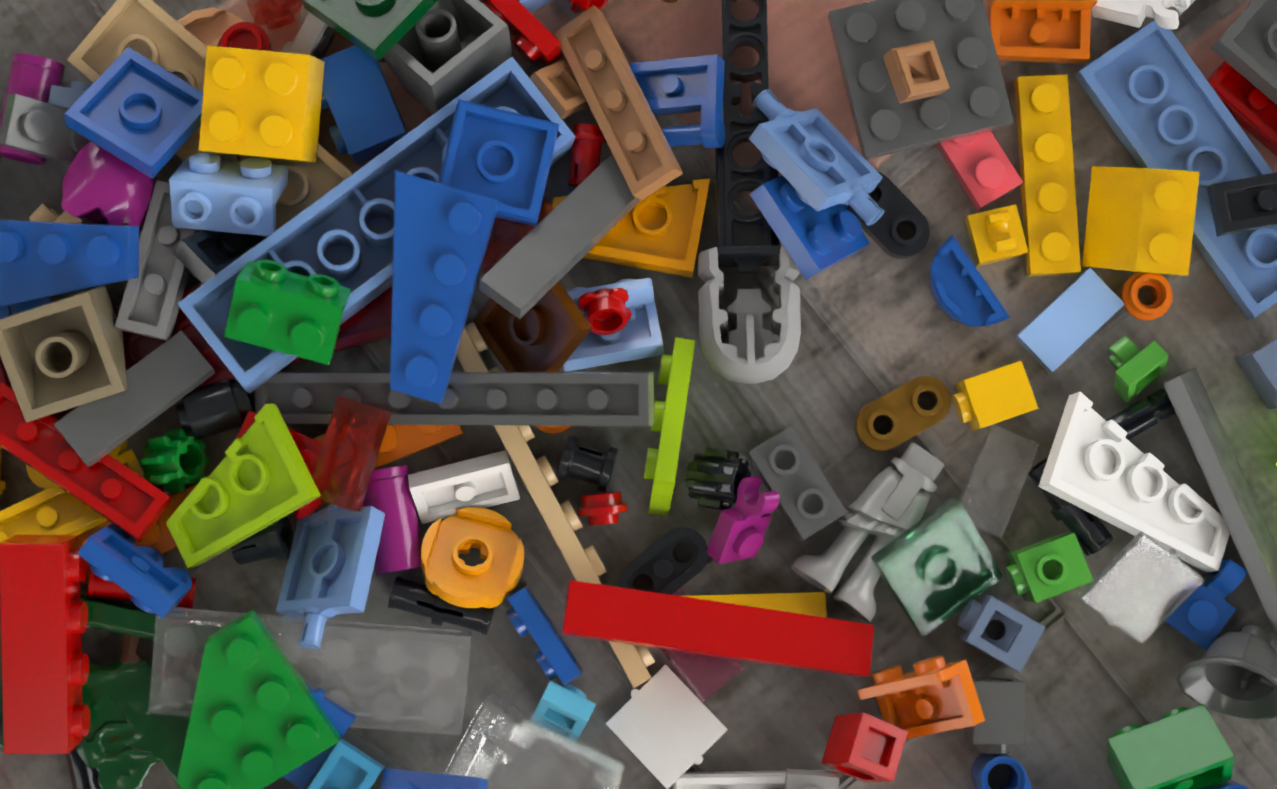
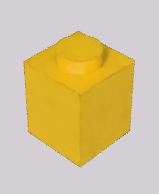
(994, 396)

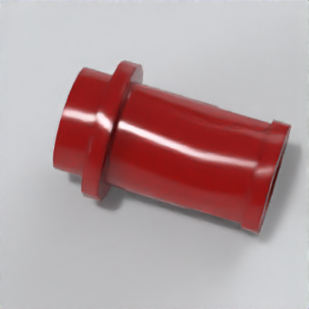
(585, 152)

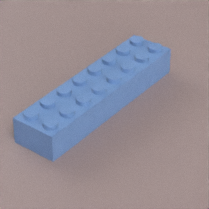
(352, 225)

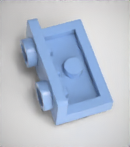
(227, 194)
(637, 340)

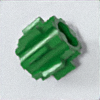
(174, 461)

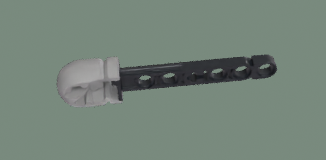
(745, 239)

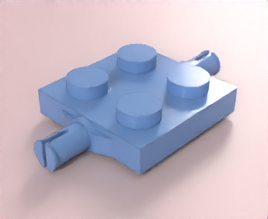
(815, 158)
(330, 567)

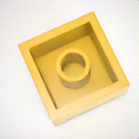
(261, 104)

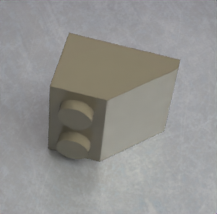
(63, 353)

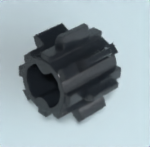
(716, 477)

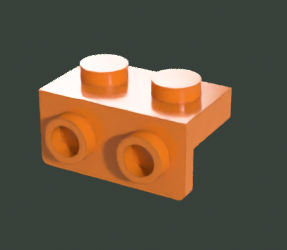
(1041, 30)
(926, 700)

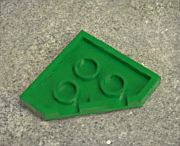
(250, 713)

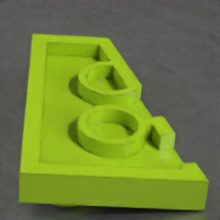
(669, 420)
(245, 493)

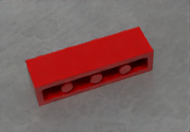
(43, 644)

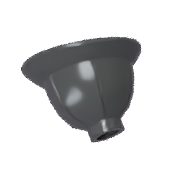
(1235, 675)

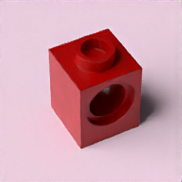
(864, 747)

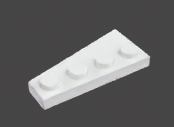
(1117, 482)

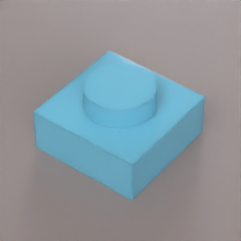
(565, 707)

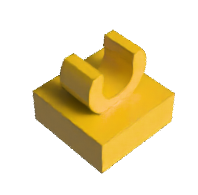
(996, 235)

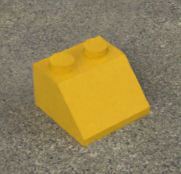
(1140, 219)

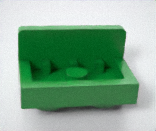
(287, 311)

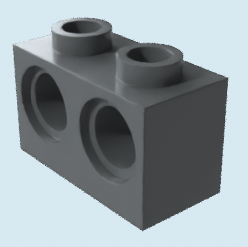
(803, 489)

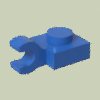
(1205, 610)

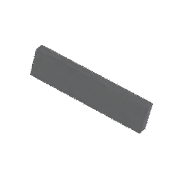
(560, 240)

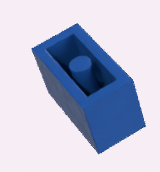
(360, 105)

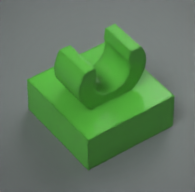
(1135, 368)

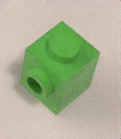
(1047, 568)

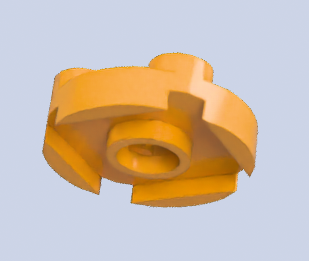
(479, 584)

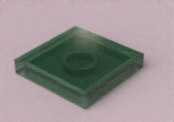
(937, 566)

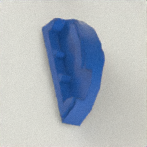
(961, 288)

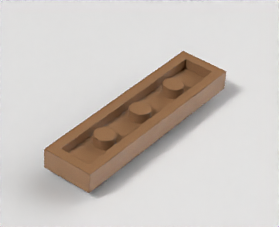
(618, 103)

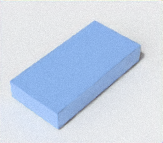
(1069, 320)

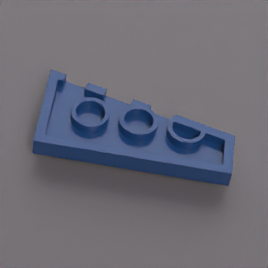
(63, 257)
(435, 271)

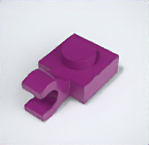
(742, 528)

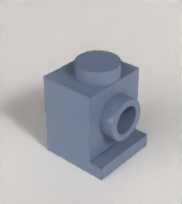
(1016, 638)

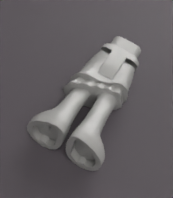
(885, 509)

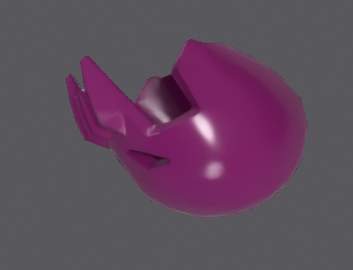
(106, 189)

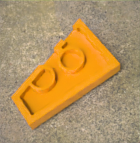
(657, 232)

